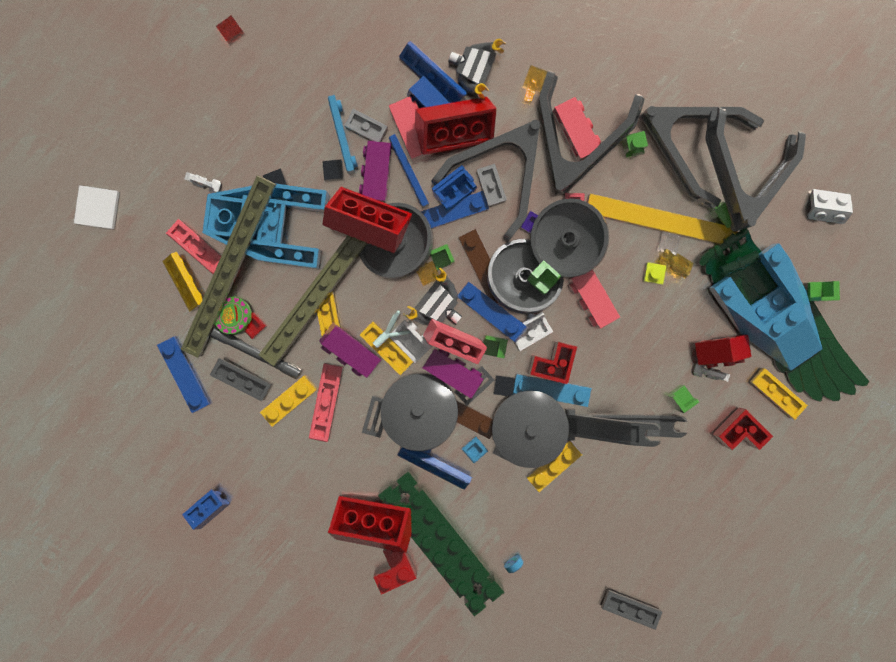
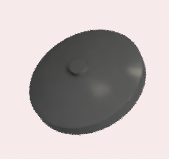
(570, 237)
(409, 255)
(508, 279)
(419, 412)
(530, 429)

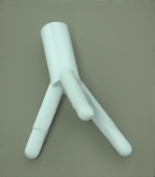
(385, 335)

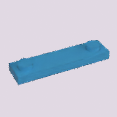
(336, 108)
(559, 391)

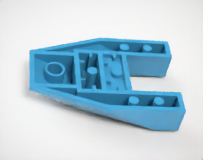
(225, 207)
(780, 320)

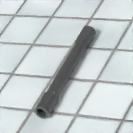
(224, 338)

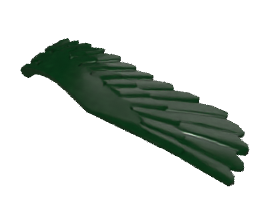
(823, 373)

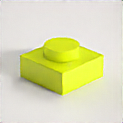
(654, 273)

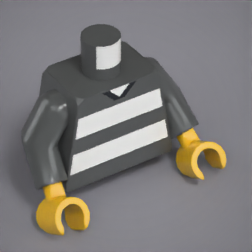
(476, 65)
(437, 302)

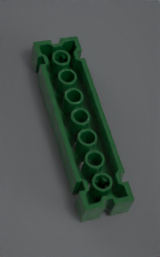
(444, 544)

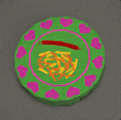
(234, 316)

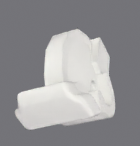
(201, 182)
(712, 373)

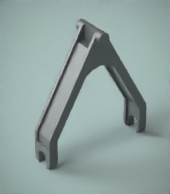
(660, 122)
(523, 138)
(569, 173)
(741, 207)
(623, 428)

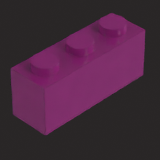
(376, 170)
(349, 351)
(453, 372)

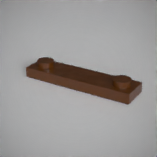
(478, 258)
(474, 420)

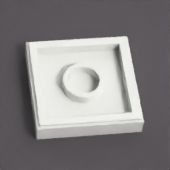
(96, 207)

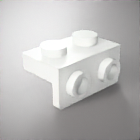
(830, 206)
(537, 329)
(413, 343)

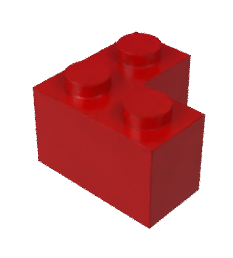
(725, 350)
(557, 368)
(742, 426)
(396, 573)

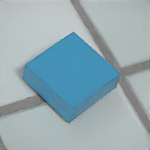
(474, 449)

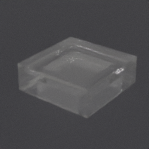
(669, 241)

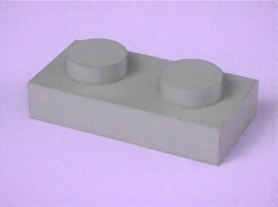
(365, 126)
(491, 185)

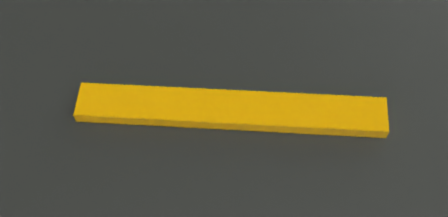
(660, 219)

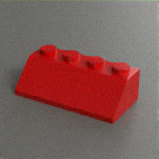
(455, 125)
(366, 219)
(371, 524)

